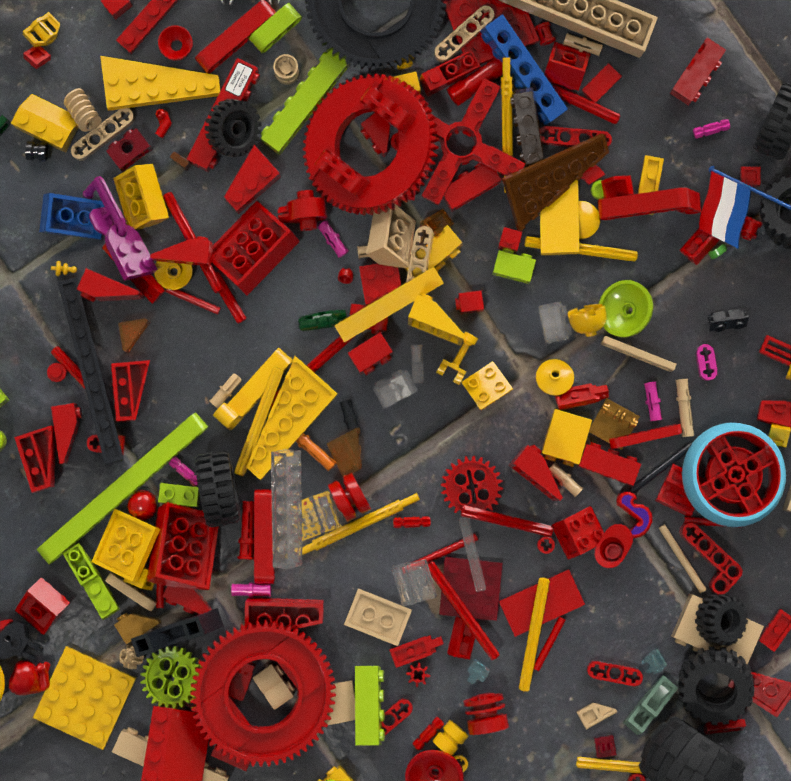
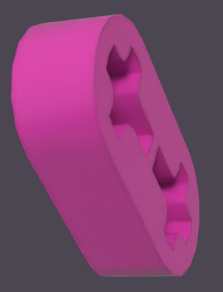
(701, 363)

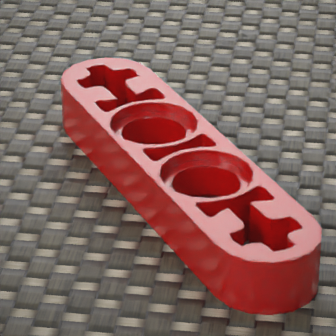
(574, 135)
(645, 436)

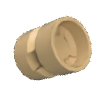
(286, 69)

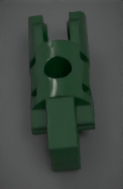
(321, 320)

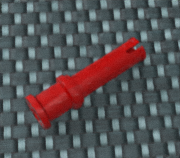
(246, 541)

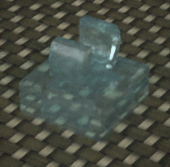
(655, 661)
(477, 671)

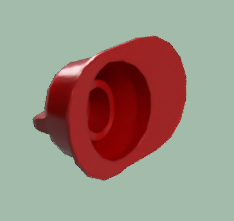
(613, 546)

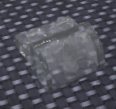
(413, 582)

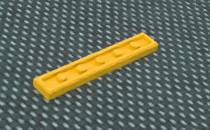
(388, 304)

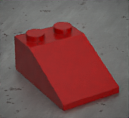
(102, 288)

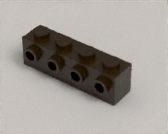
(528, 126)

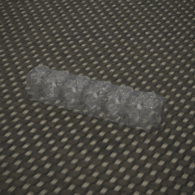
(286, 508)

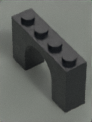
(177, 632)

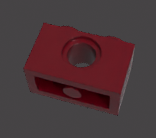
(125, 160)

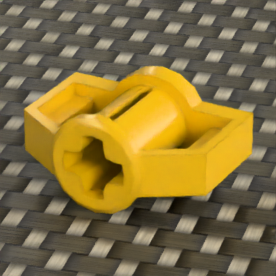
(42, 30)

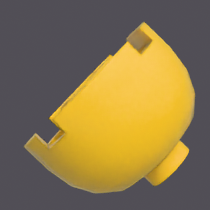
(588, 319)

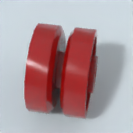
(350, 496)

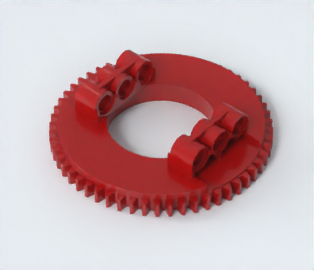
(400, 107)
(227, 724)

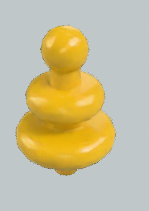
(65, 269)

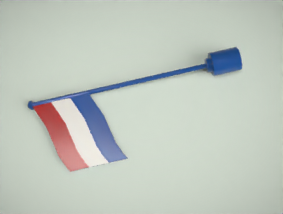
(727, 207)

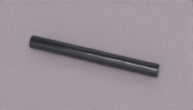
(659, 469)

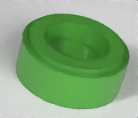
(717, 251)

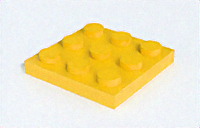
(125, 545)

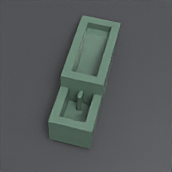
(650, 705)

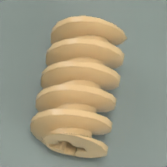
(82, 110)

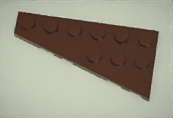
(548, 179)

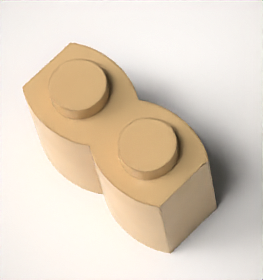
(274, 686)

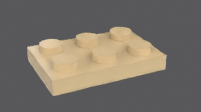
(378, 617)

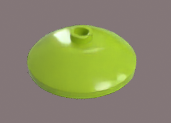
(618, 300)

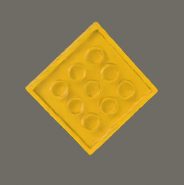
(84, 697)

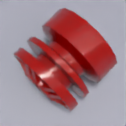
(486, 715)

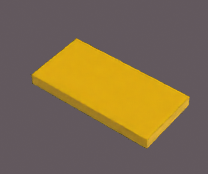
(561, 224)

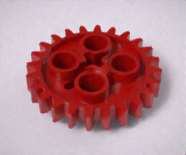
(489, 483)

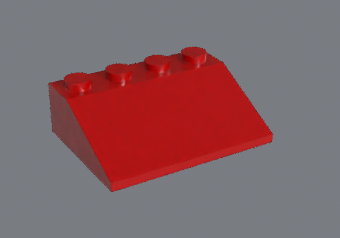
(252, 247)
(536, 471)
(182, 549)
(174, 747)

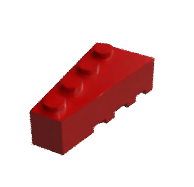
(292, 612)

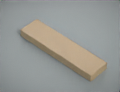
(638, 354)

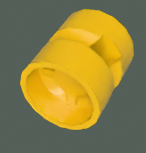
(450, 738)

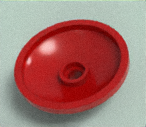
(422, 765)

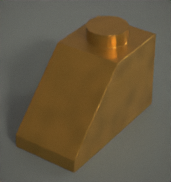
(134, 625)

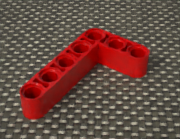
(677, 199)

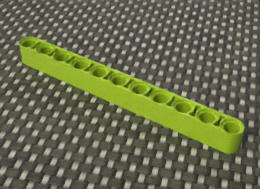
(122, 488)

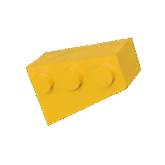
(443, 247)

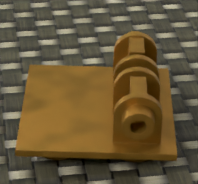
(613, 421)

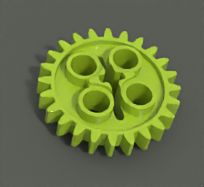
(156, 670)

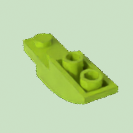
(91, 580)

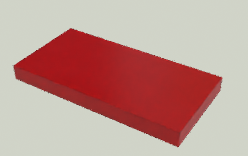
(561, 598)

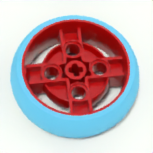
(751, 505)

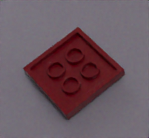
(480, 604)

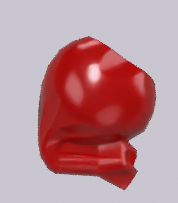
(28, 678)

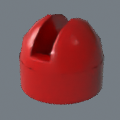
(345, 275)

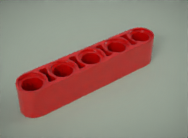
(234, 37)
(263, 551)

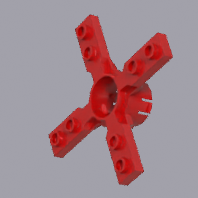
(481, 152)

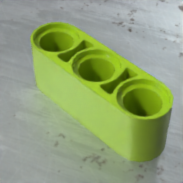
(275, 28)

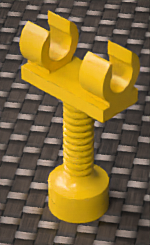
(468, 341)

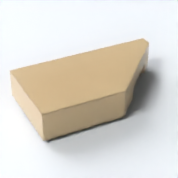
(594, 714)

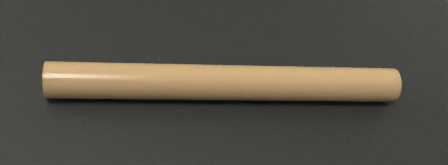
(682, 558)

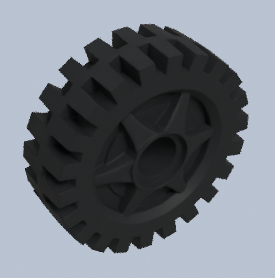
(221, 132)

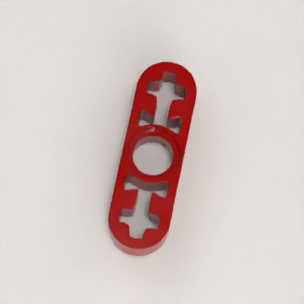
(599, 675)
(403, 714)

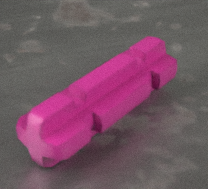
(712, 128)
(184, 471)

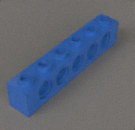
(523, 59)

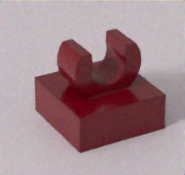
(604, 746)

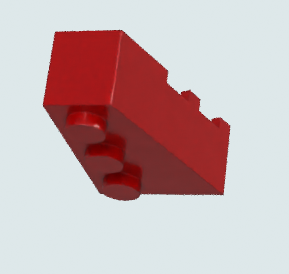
(698, 72)
(251, 181)
(128, 385)
(38, 457)

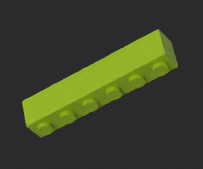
(304, 102)

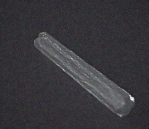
(472, 554)

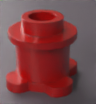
(750, 228)

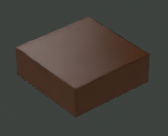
(179, 160)

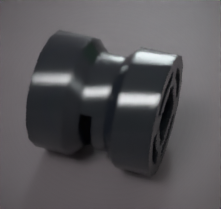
(37, 151)

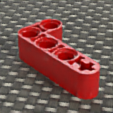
(708, 555)

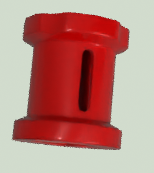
(545, 34)

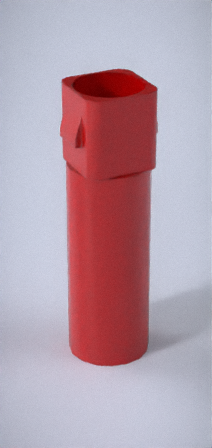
(465, 88)

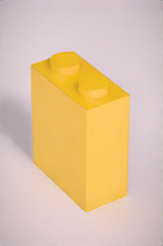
(566, 437)

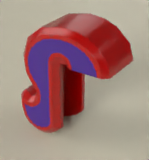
(637, 511)

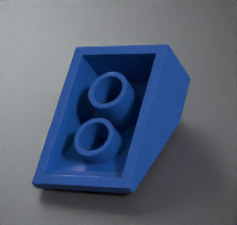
(68, 216)

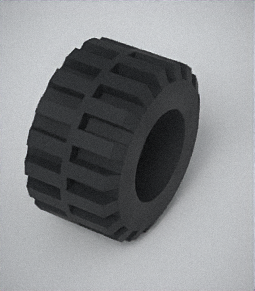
(732, 623)

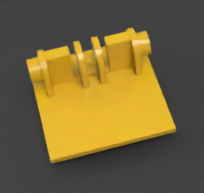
(487, 385)

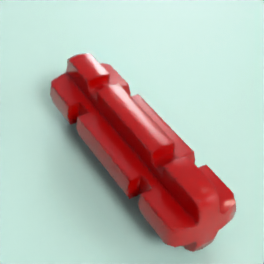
(411, 522)
(428, 733)

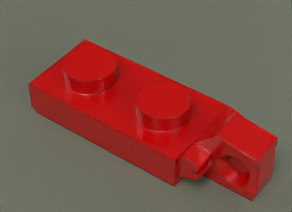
(581, 396)
(415, 650)

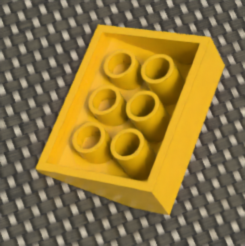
(430, 318)

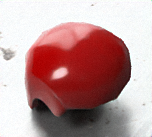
(142, 504)

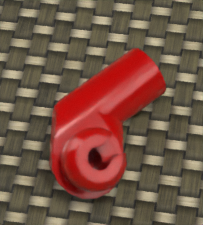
(164, 121)

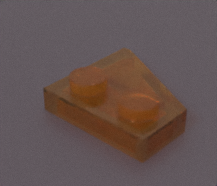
(347, 452)

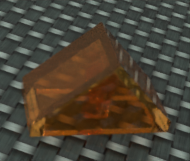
(437, 222)
(131, 331)

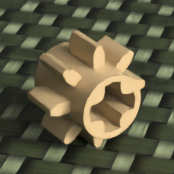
(129, 658)

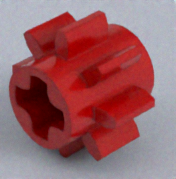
(417, 680)

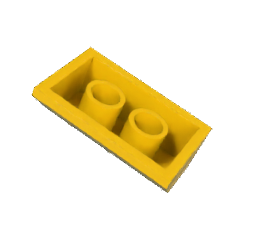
(45, 122)
(141, 196)

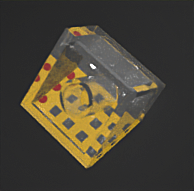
(318, 515)

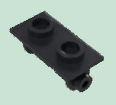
(719, 322)

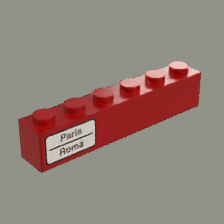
(235, 87)

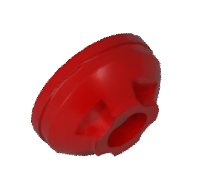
(172, 34)

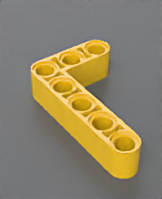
(251, 392)

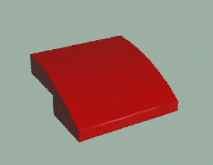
(673, 493)

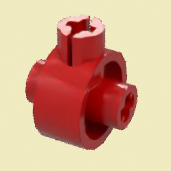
(304, 210)

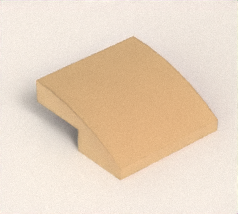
(344, 703)

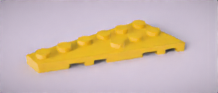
(144, 84)
(294, 410)

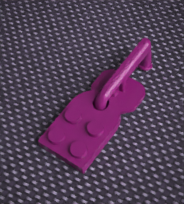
(121, 239)

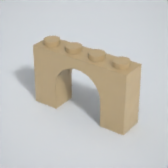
(686, 632)

